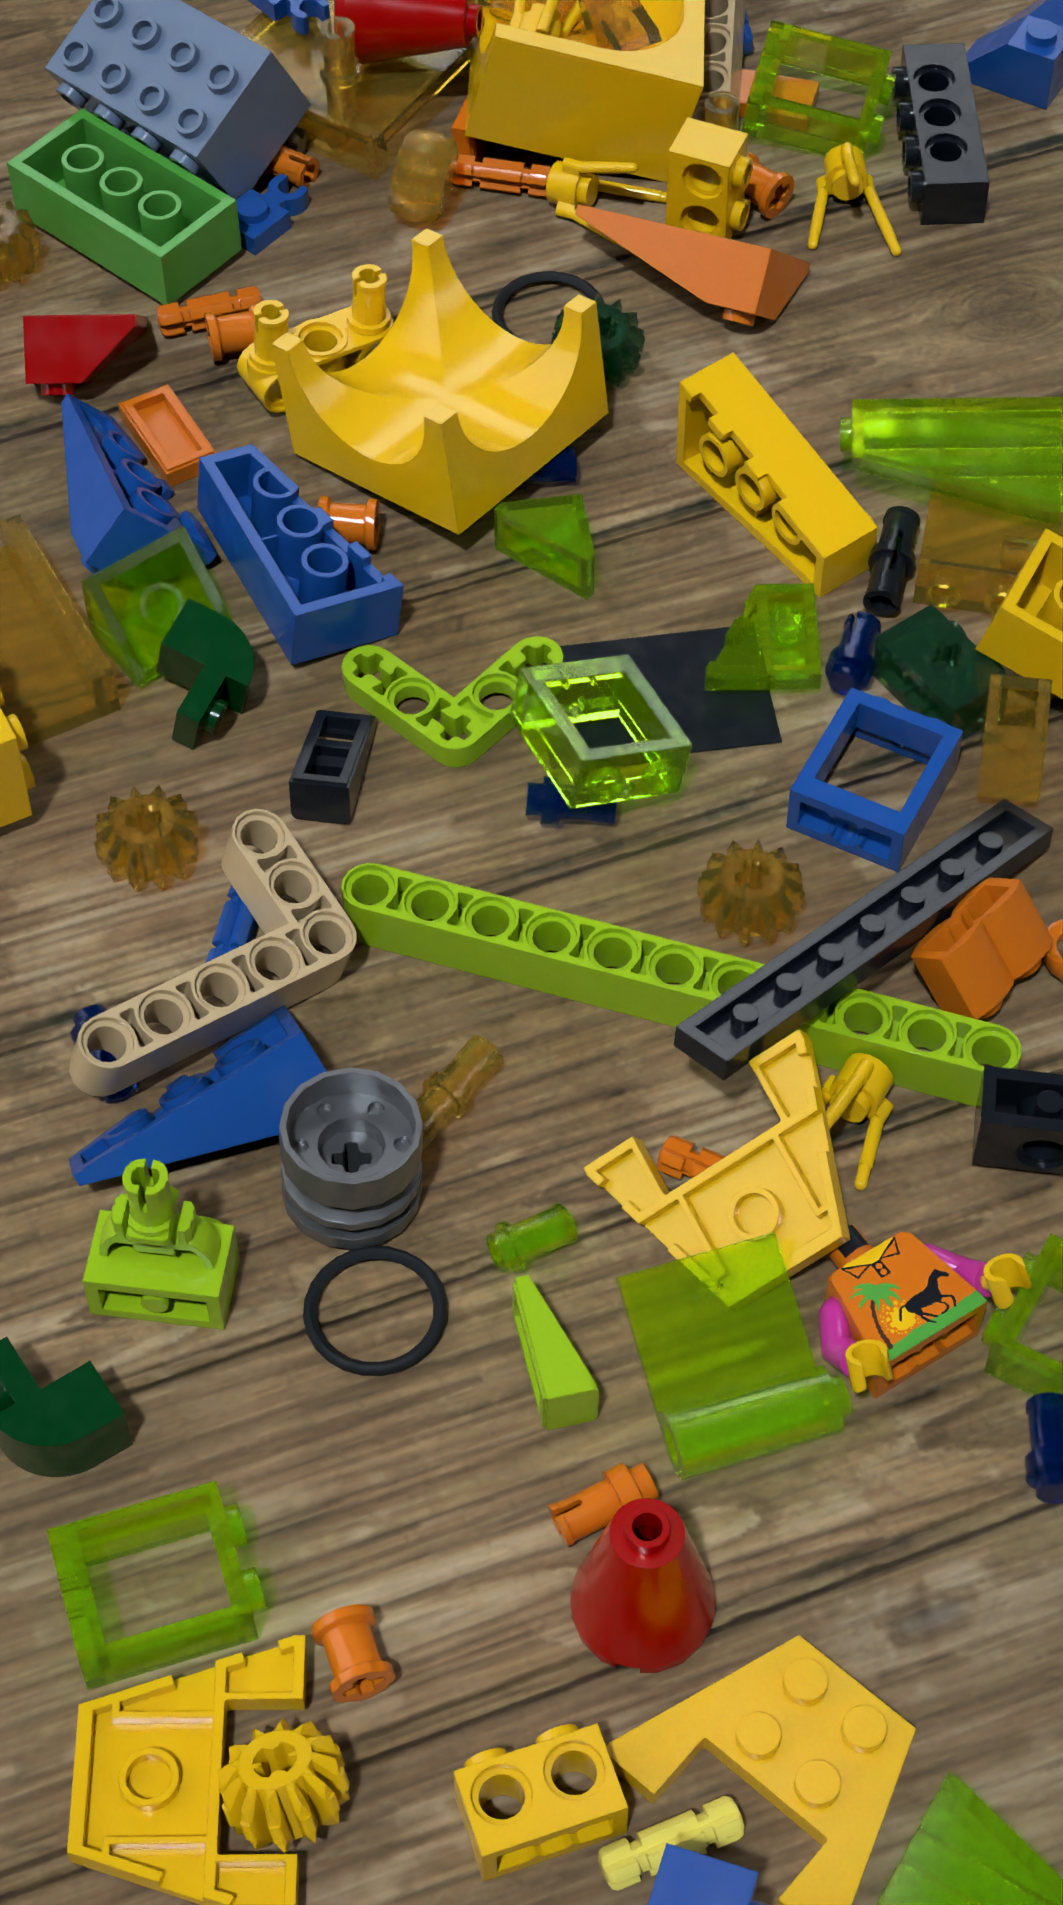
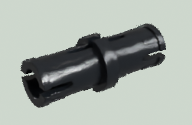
(885, 583)

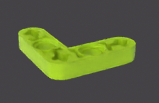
(458, 713)

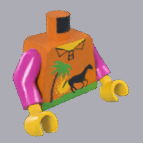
(906, 1306)

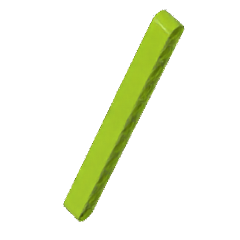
(645, 965)

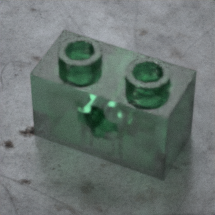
(935, 669)

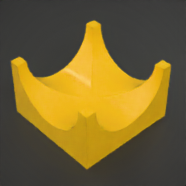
(447, 401)

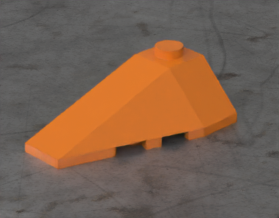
(716, 269)

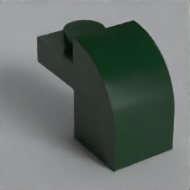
(211, 660)
(60, 1426)

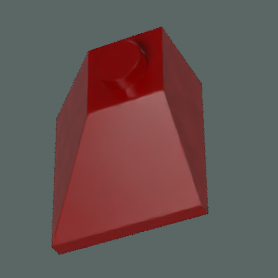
(75, 347)

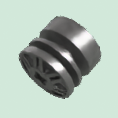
(351, 1157)

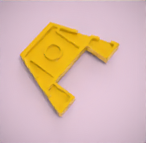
(772, 1184)
(801, 1741)
(150, 1780)

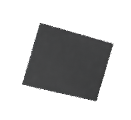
(676, 672)

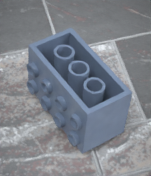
(181, 87)

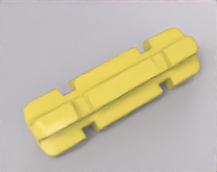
(716, 1824)

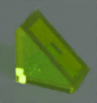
(550, 539)

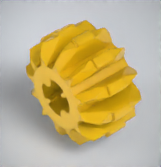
(283, 1785)

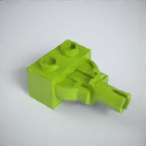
(160, 1262)

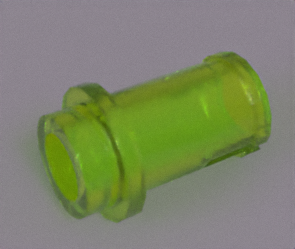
(529, 1238)

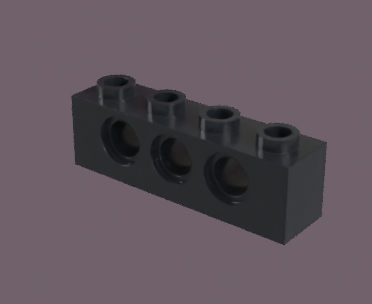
(941, 134)
(1019, 1120)

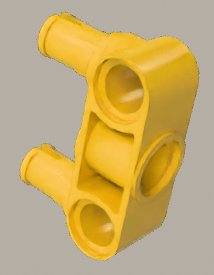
(331, 340)

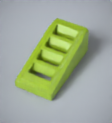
(557, 1374)

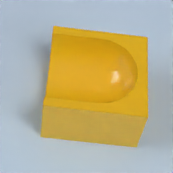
(588, 98)

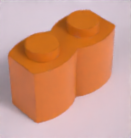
(983, 948)

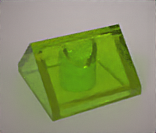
(140, 598)

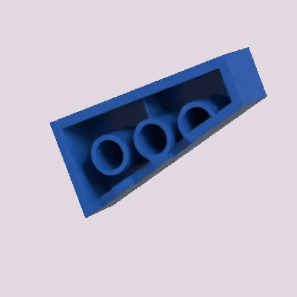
(296, 568)

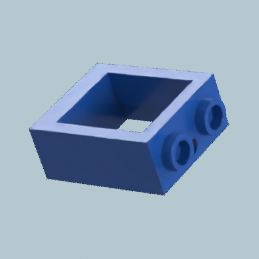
(878, 831)

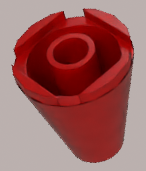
(410, 27)
(643, 1591)

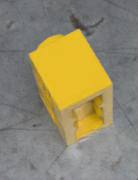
(708, 179)
(549, 1819)

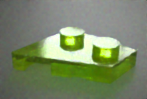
(771, 642)

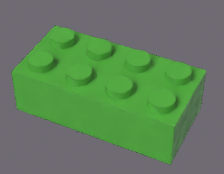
(125, 206)

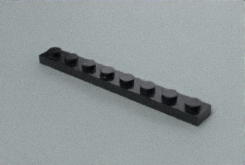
(858, 940)

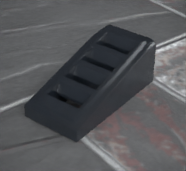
(331, 771)

